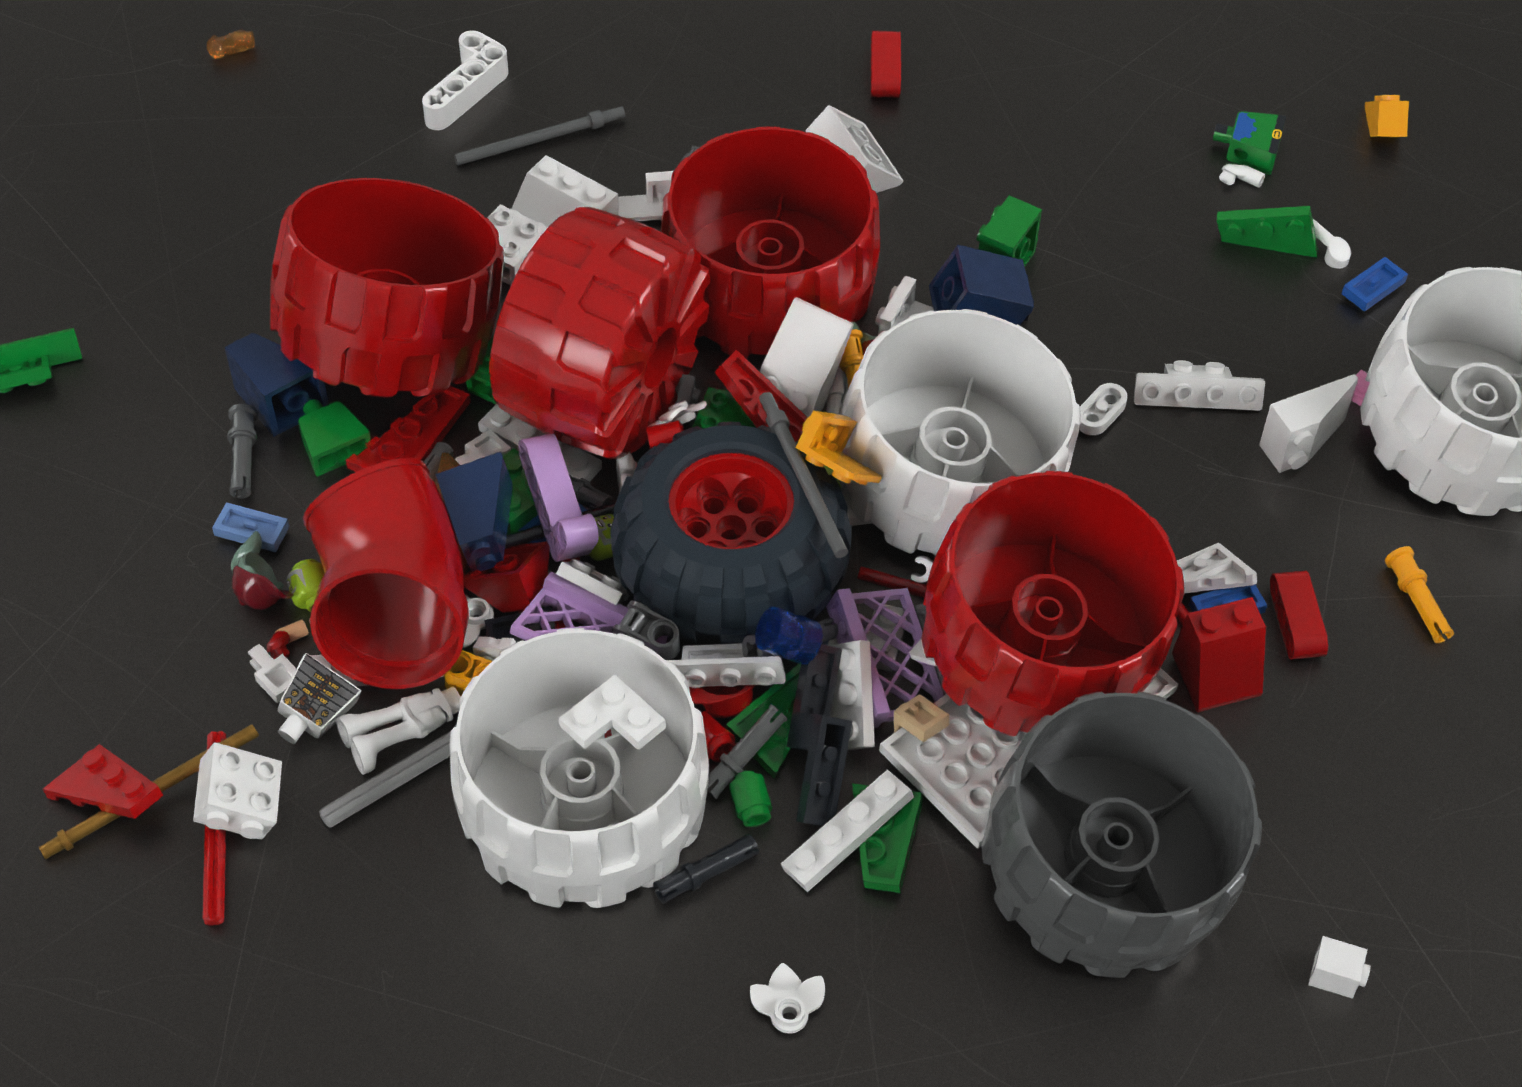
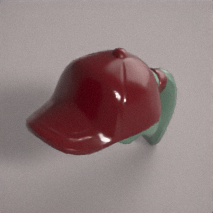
(254, 578)

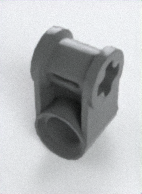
(647, 627)

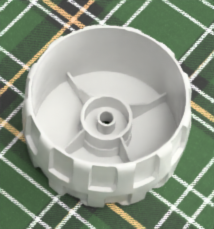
(1451, 391)
(947, 413)
(521, 771)

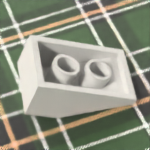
(806, 355)
(1305, 422)

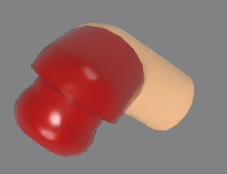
(284, 636)

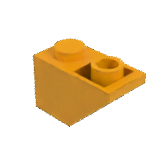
(1387, 116)

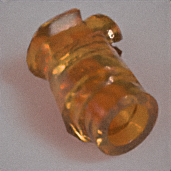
(231, 43)

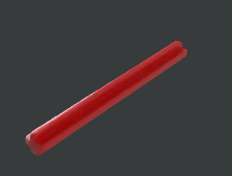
(214, 863)

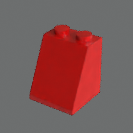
(1222, 654)

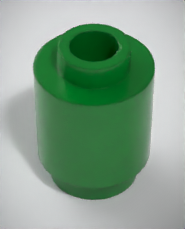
(751, 798)

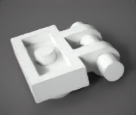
(586, 577)

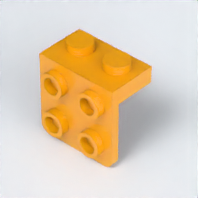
(824, 441)

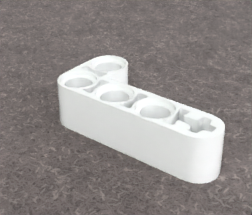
(481, 70)

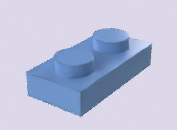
(240, 523)

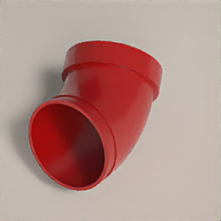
(391, 577)

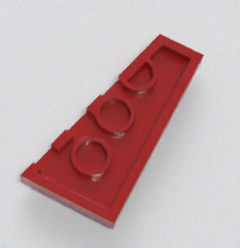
(748, 384)
(417, 432)

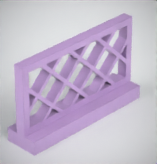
(569, 604)
(850, 628)

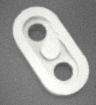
(1097, 413)

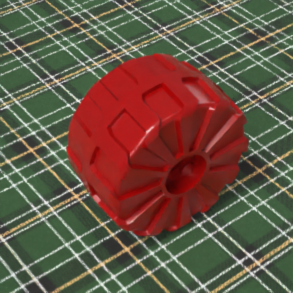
(775, 223)
(385, 286)
(598, 331)
(1049, 598)

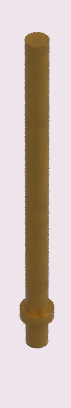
(67, 838)

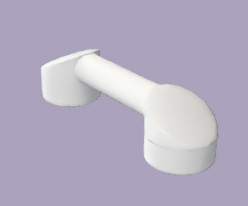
(1337, 251)

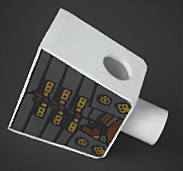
(314, 700)

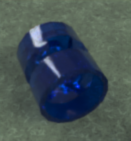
(788, 635)

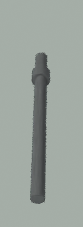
(593, 119)
(780, 425)

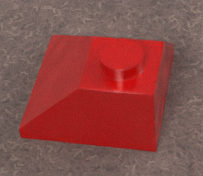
(514, 580)

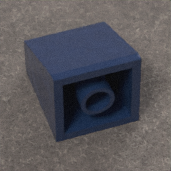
(984, 284)
(272, 382)
(479, 508)

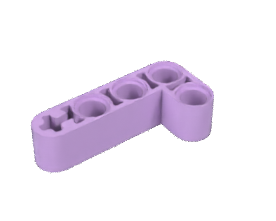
(563, 524)

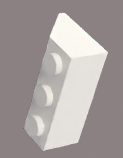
(858, 141)
(555, 189)

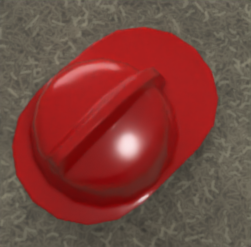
(723, 700)

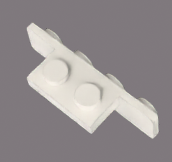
(647, 206)
(1199, 388)
(727, 666)

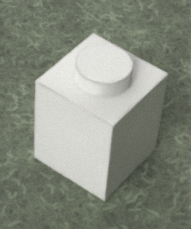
(1339, 967)

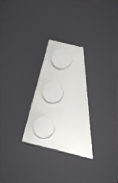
(854, 693)

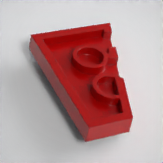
(105, 782)

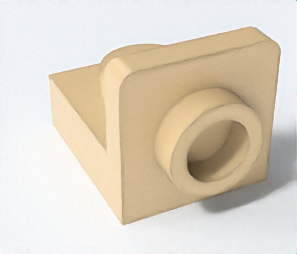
(920, 718)

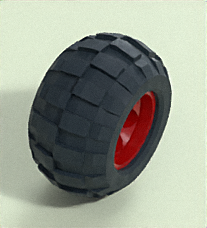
(725, 532)

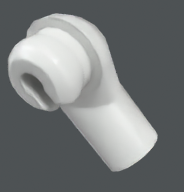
(1242, 172)

